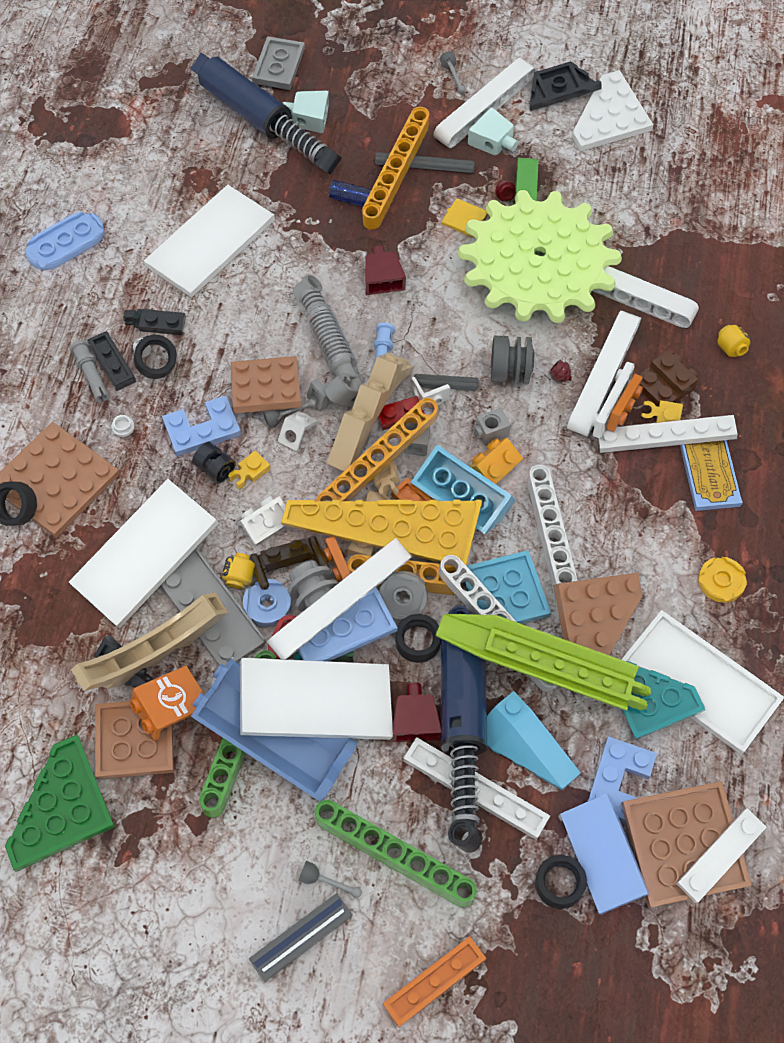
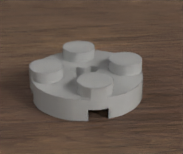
(415, 588)

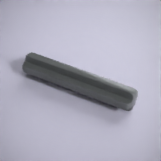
(454, 382)

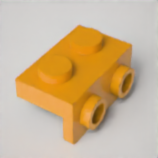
(496, 460)

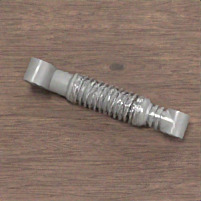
(328, 335)

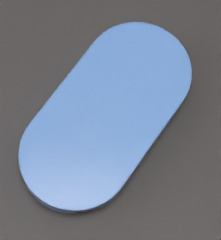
(64, 240)

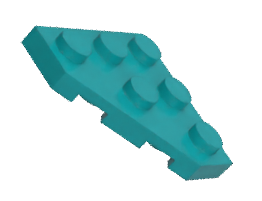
(667, 703)

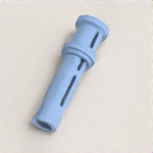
(384, 343)

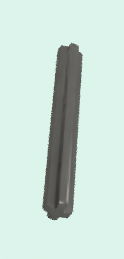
(433, 163)

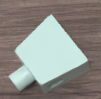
(310, 110)
(492, 133)

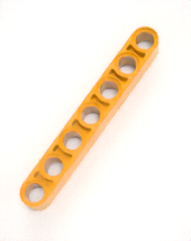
(408, 141)
(382, 447)

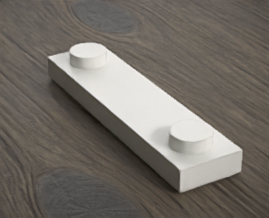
(622, 380)
(721, 855)

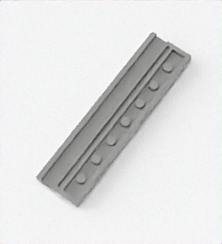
(231, 636)

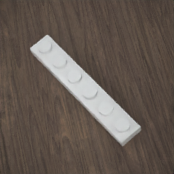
(668, 434)
(491, 796)

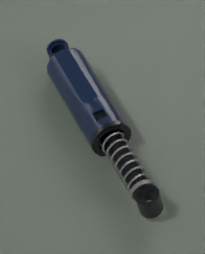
(260, 109)
(463, 734)

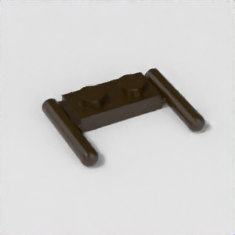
(286, 555)

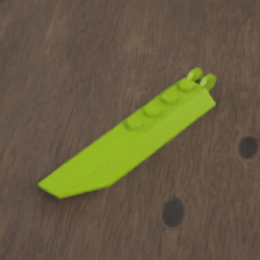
(546, 658)

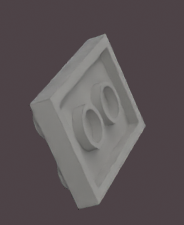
(278, 63)

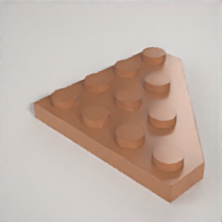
(597, 609)

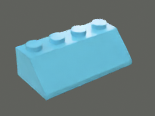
(451, 479)

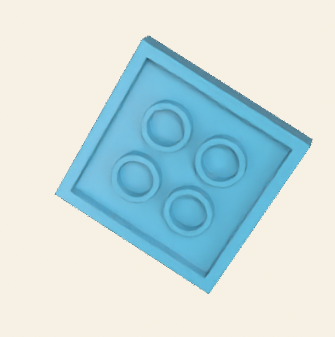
(514, 585)

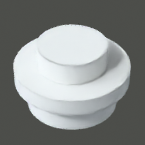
(122, 426)

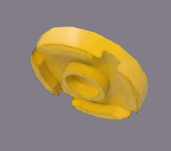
(722, 579)

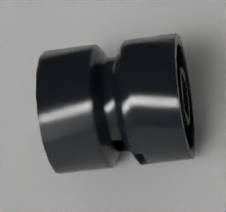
(212, 461)

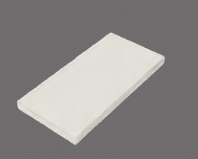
(209, 240)
(143, 553)
(733, 697)
(315, 699)

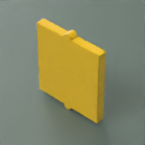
(460, 214)

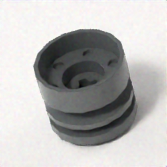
(511, 359)

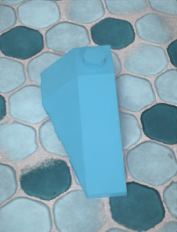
(525, 740)

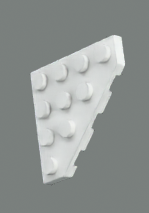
(611, 114)

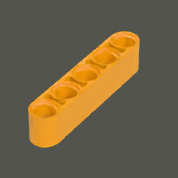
(419, 568)

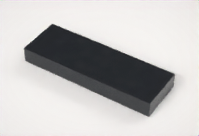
(111, 360)

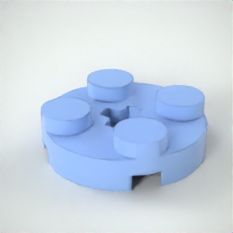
(270, 615)

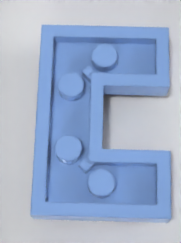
(219, 429)
(615, 760)

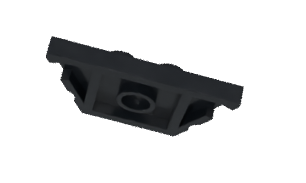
(560, 84)

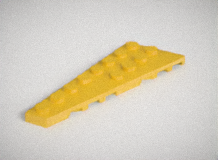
(422, 527)

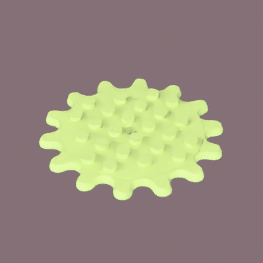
(534, 282)

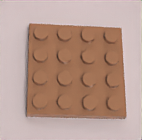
(62, 475)
(673, 833)

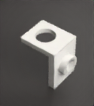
(439, 394)
(298, 423)

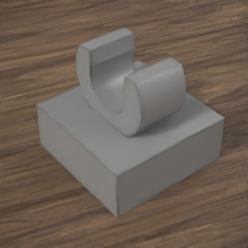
(317, 392)

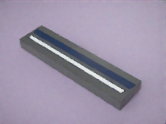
(300, 937)

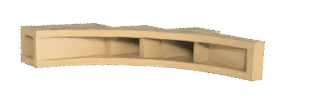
(372, 396)
(150, 649)

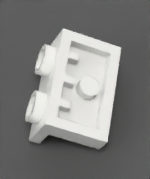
(263, 521)

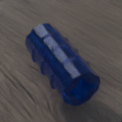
(348, 192)

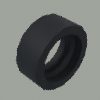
(155, 340)
(28, 503)
(412, 655)
(577, 870)

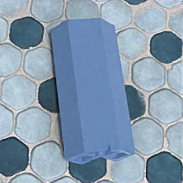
(303, 761)

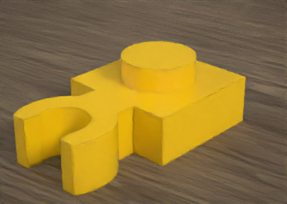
(665, 412)
(250, 468)

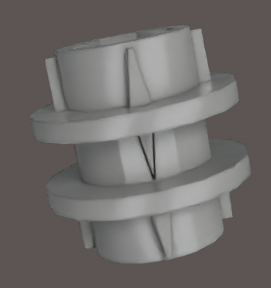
(310, 583)

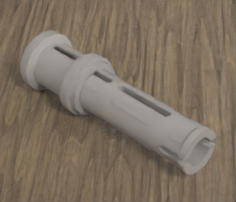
(87, 362)

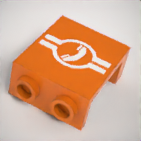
(165, 700)

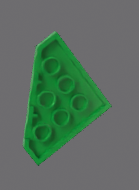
(61, 809)

